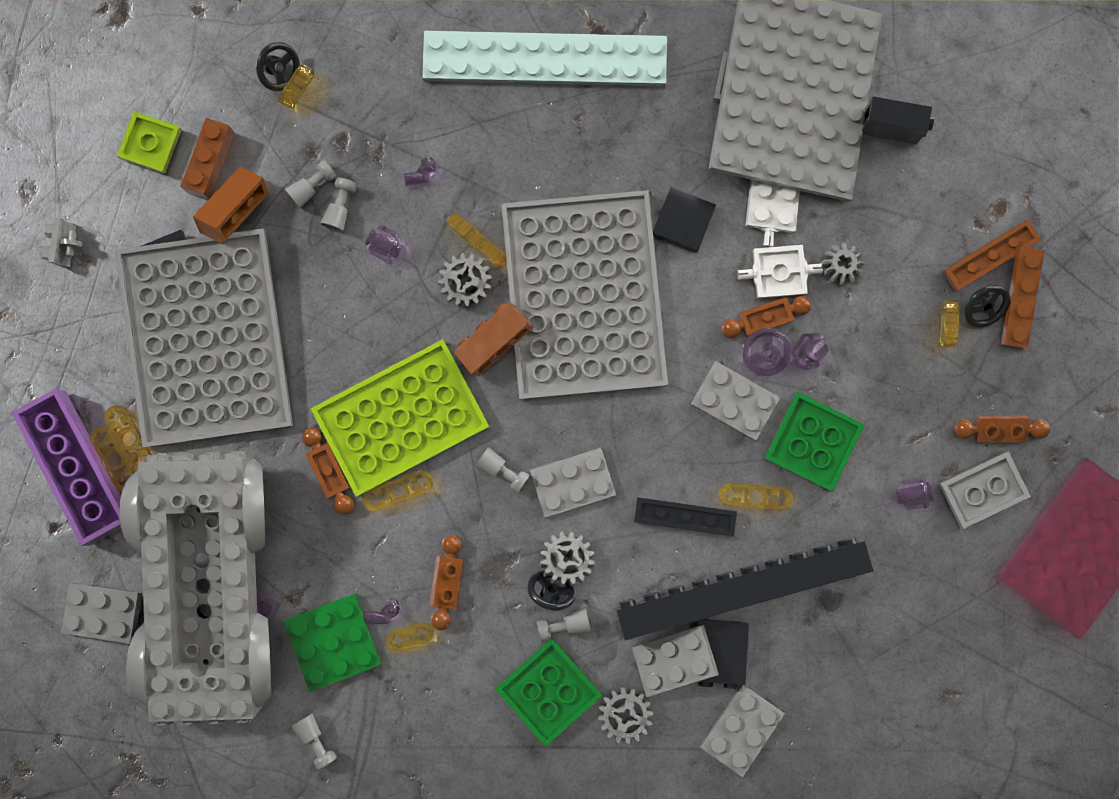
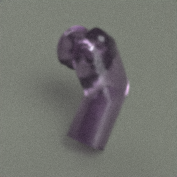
(423, 173)
(386, 615)

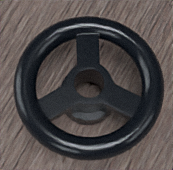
(267, 64)
(984, 302)
(550, 593)

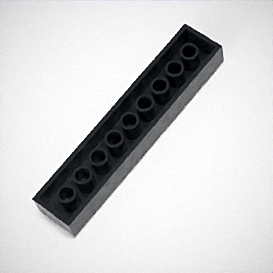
(743, 589)

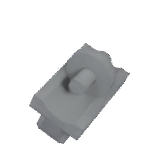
(62, 243)

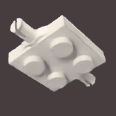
(772, 209)
(780, 271)

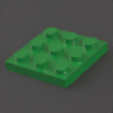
(814, 441)
(332, 642)
(548, 692)

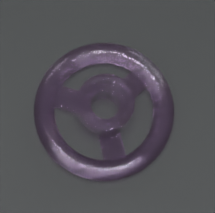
(773, 358)

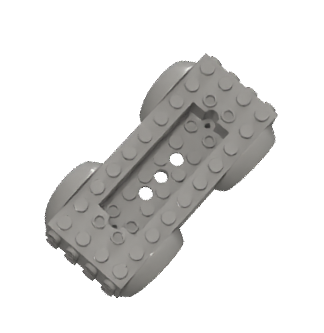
(176, 659)

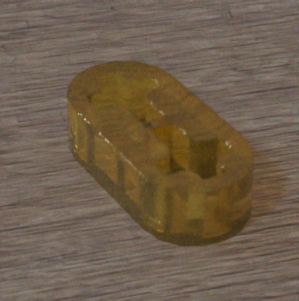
(296, 86)
(949, 323)
(407, 631)

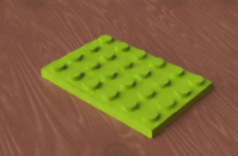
(399, 418)

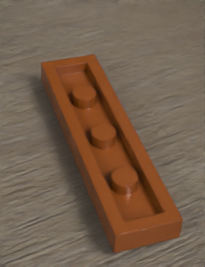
(991, 255)
(1022, 297)

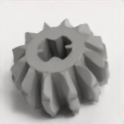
(842, 273)

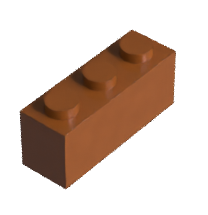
(208, 159)
(230, 205)
(493, 338)

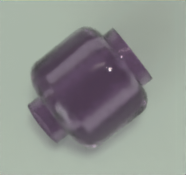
(383, 243)
(809, 351)
(915, 493)

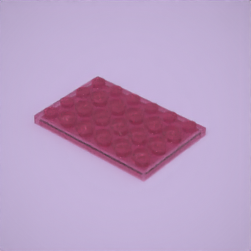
(1072, 552)

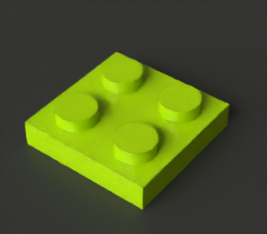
(149, 142)

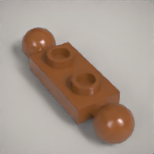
(766, 316)
(1002, 428)
(327, 471)
(446, 582)

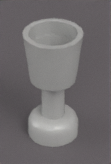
(303, 190)
(336, 213)
(493, 465)
(574, 623)
(308, 732)

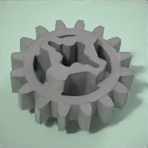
(454, 277)
(559, 553)
(622, 726)

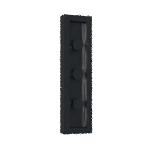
(685, 516)

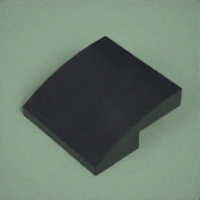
(684, 219)

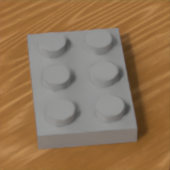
(735, 401)
(572, 482)
(984, 490)
(101, 613)
(675, 661)
(742, 730)

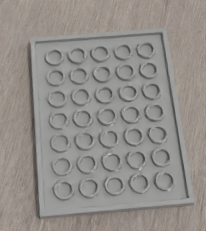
(796, 94)
(589, 290)
(203, 338)

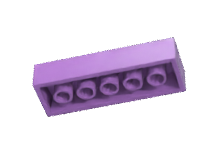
(71, 465)

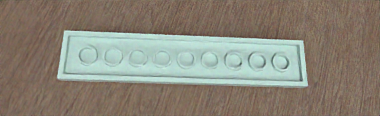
(544, 58)

